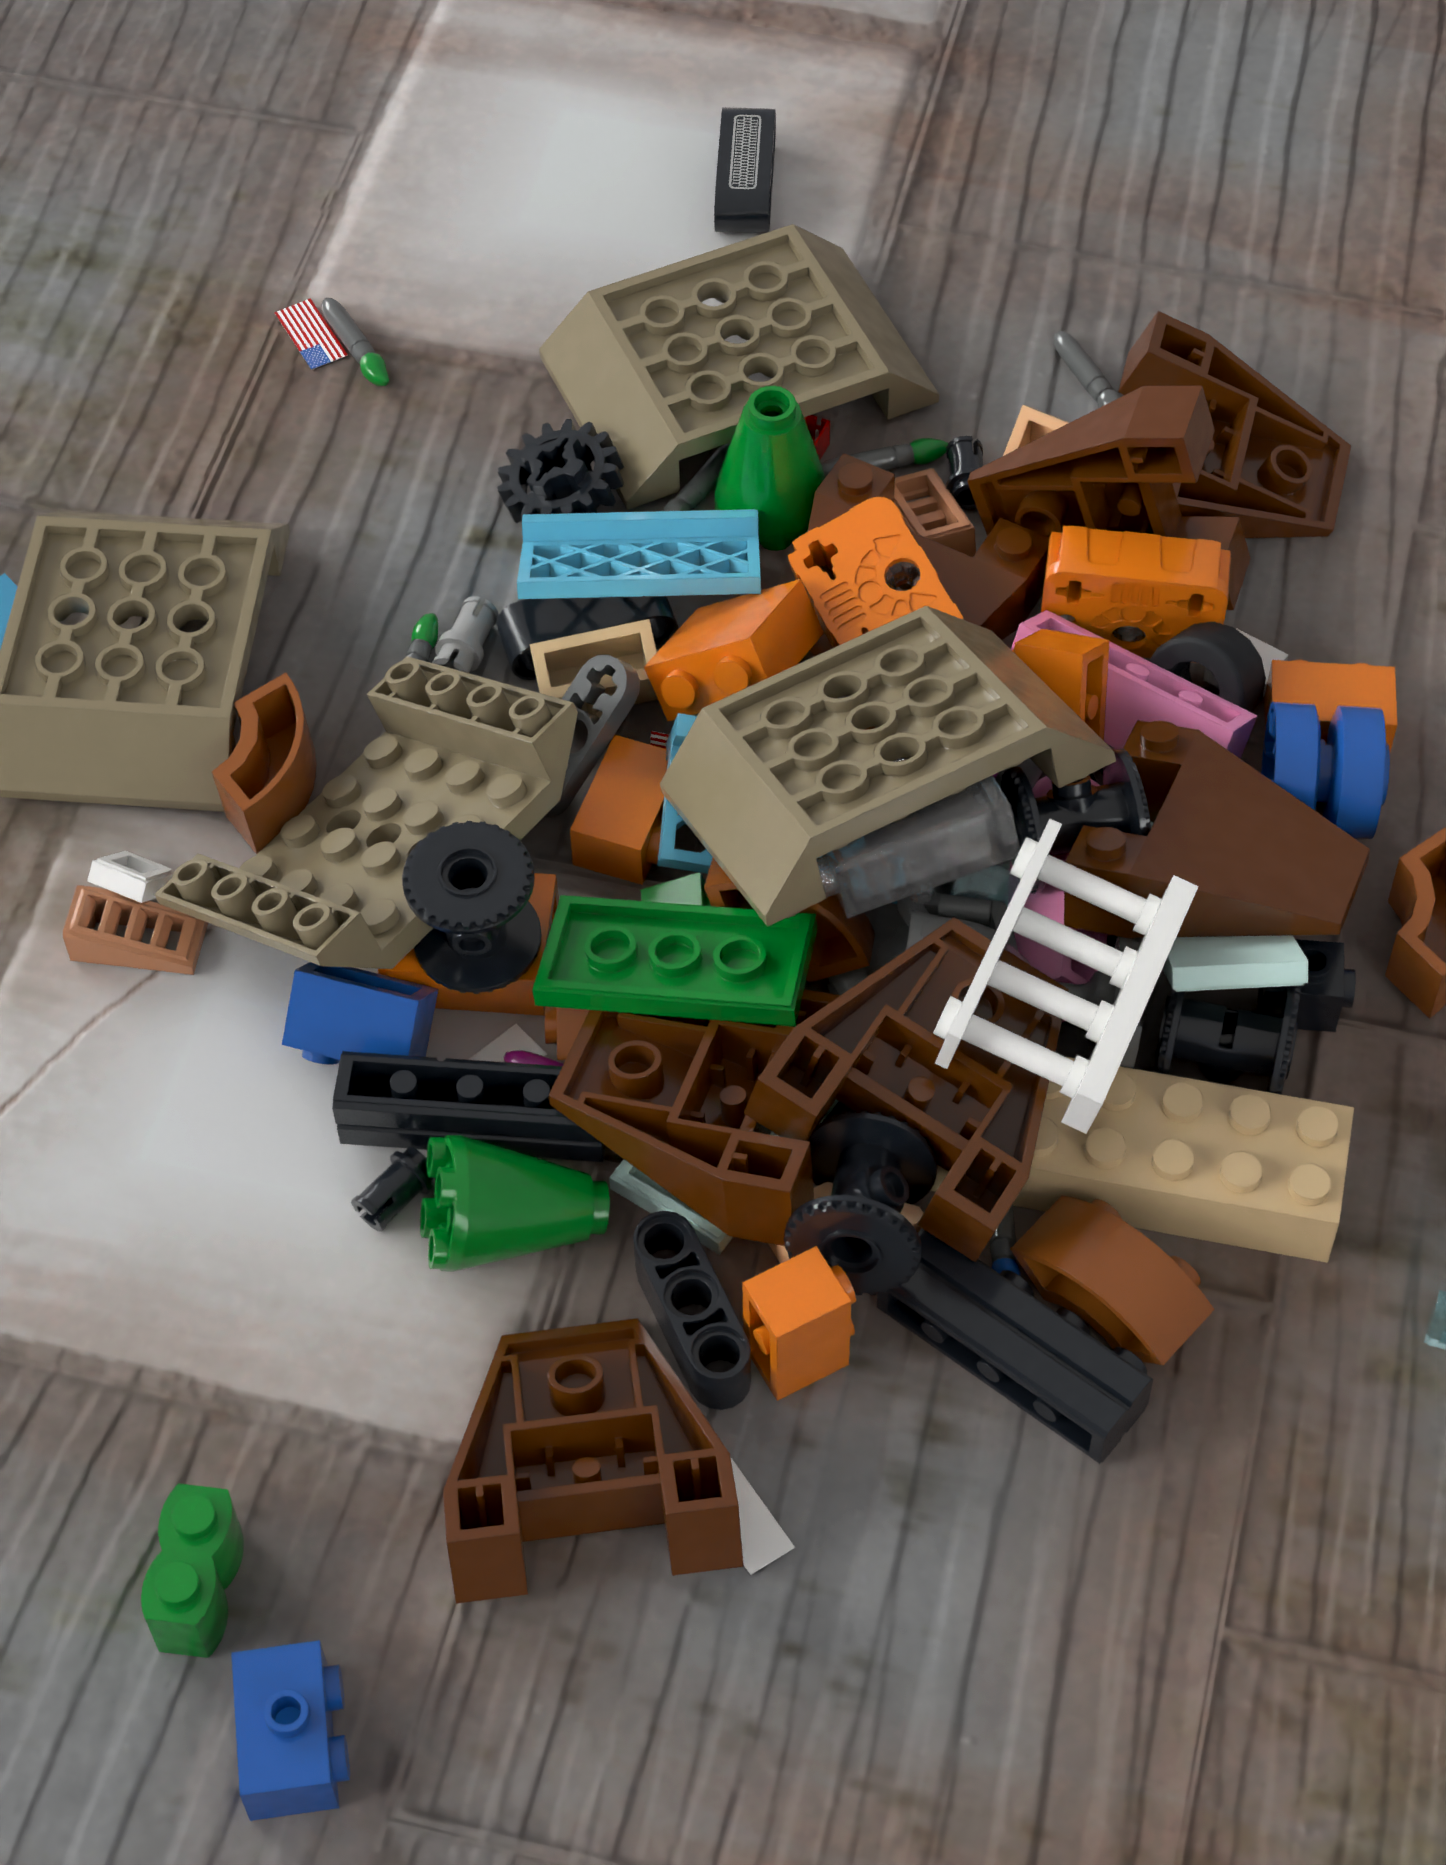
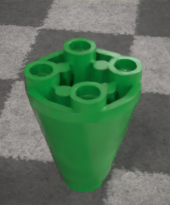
(771, 467)
(503, 1204)

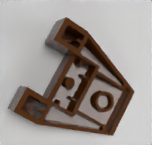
(1267, 452)
(1114, 474)
(990, 589)
(1222, 825)
(880, 1056)
(674, 1108)
(579, 1440)

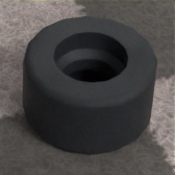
(1223, 652)

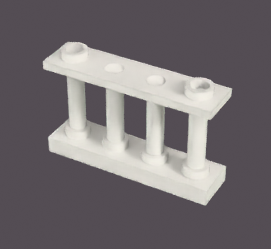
(1105, 1024)

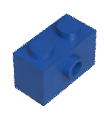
(356, 1013)
(286, 1730)

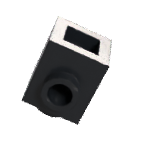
(1326, 992)

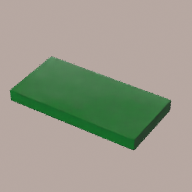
(675, 961)

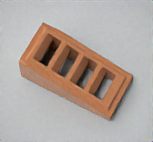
(935, 516)
(112, 909)

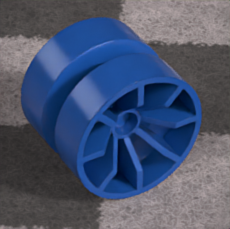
(1344, 774)

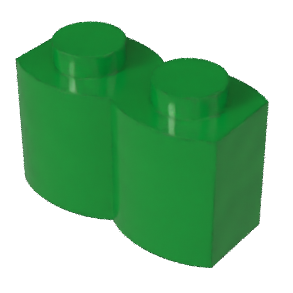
(187, 1579)

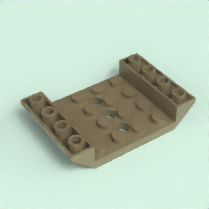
(667, 384)
(141, 708)
(796, 775)
(335, 871)

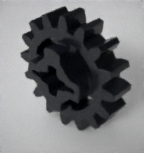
(561, 472)

